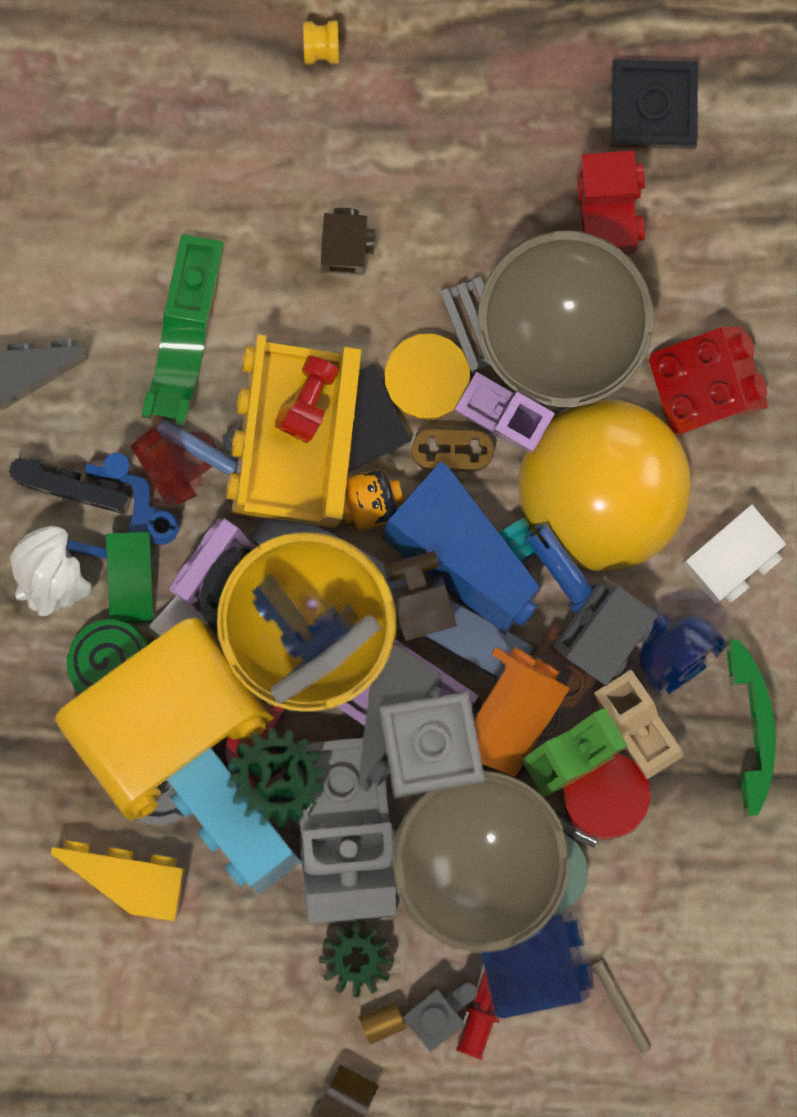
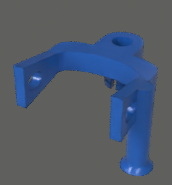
(144, 516)

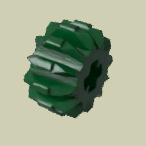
(345, 949)

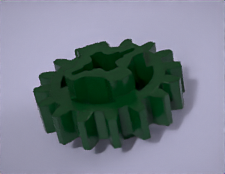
(288, 790)

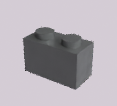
(606, 631)

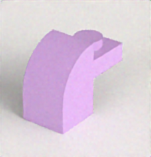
(504, 413)

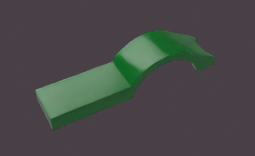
(184, 328)

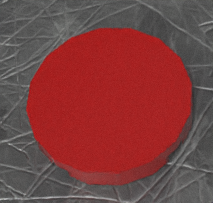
(608, 800)

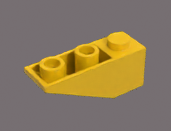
(134, 885)

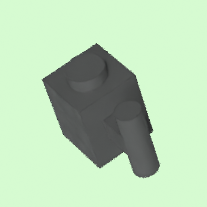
(436, 1017)

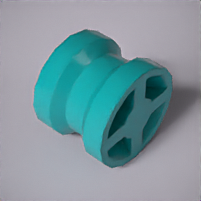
(514, 538)

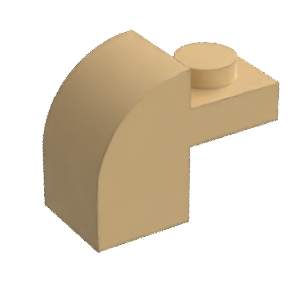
(639, 724)

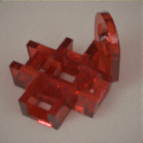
(168, 465)

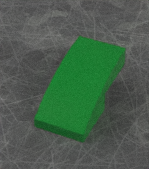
(129, 576)

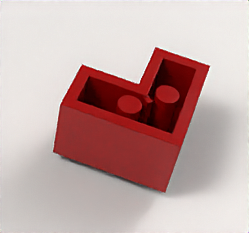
(607, 197)

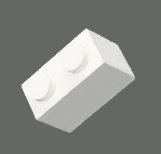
(734, 555)

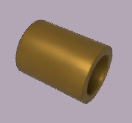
(382, 1022)

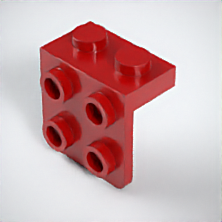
(708, 379)

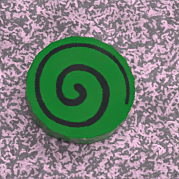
(100, 650)

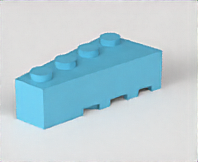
(254, 850)

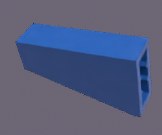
(469, 550)

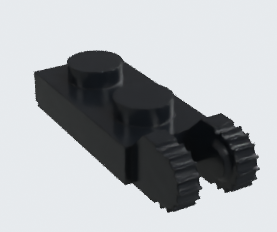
(67, 485)

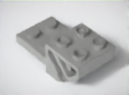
(346, 842)

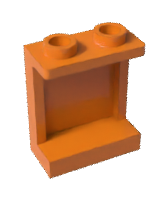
(517, 710)

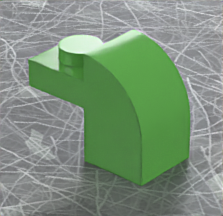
(574, 753)

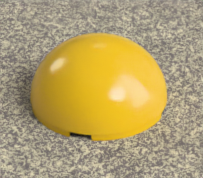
(607, 484)
(315, 575)

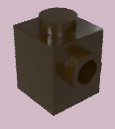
(345, 242)

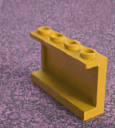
(275, 471)

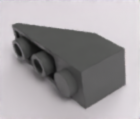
(29, 369)
(399, 682)

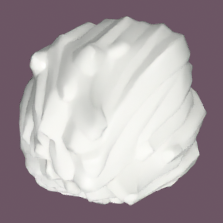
(47, 571)

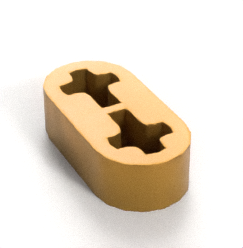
(453, 439)

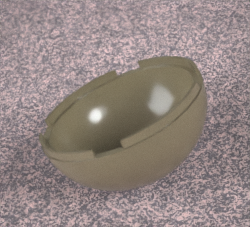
(566, 318)
(481, 863)

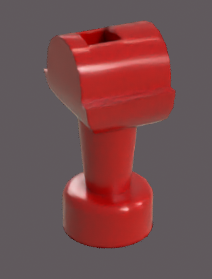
(303, 416)

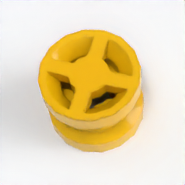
(321, 42)

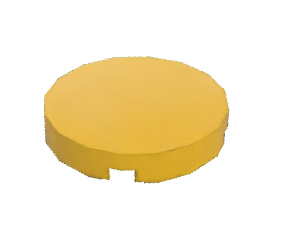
(427, 376)

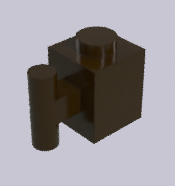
(423, 603)

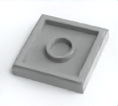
(326, 661)
(431, 744)

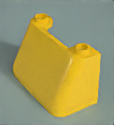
(160, 715)

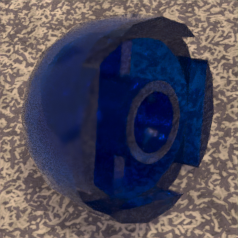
(678, 650)

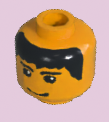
(371, 499)

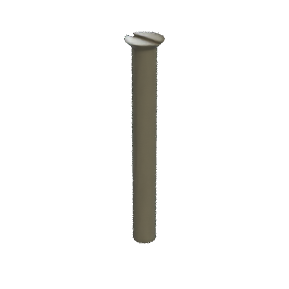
(621, 1006)

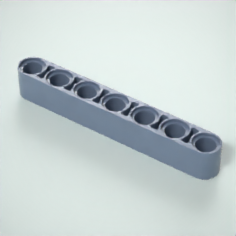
(471, 638)

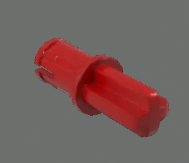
(479, 1023)

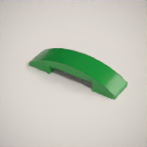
(744, 671)

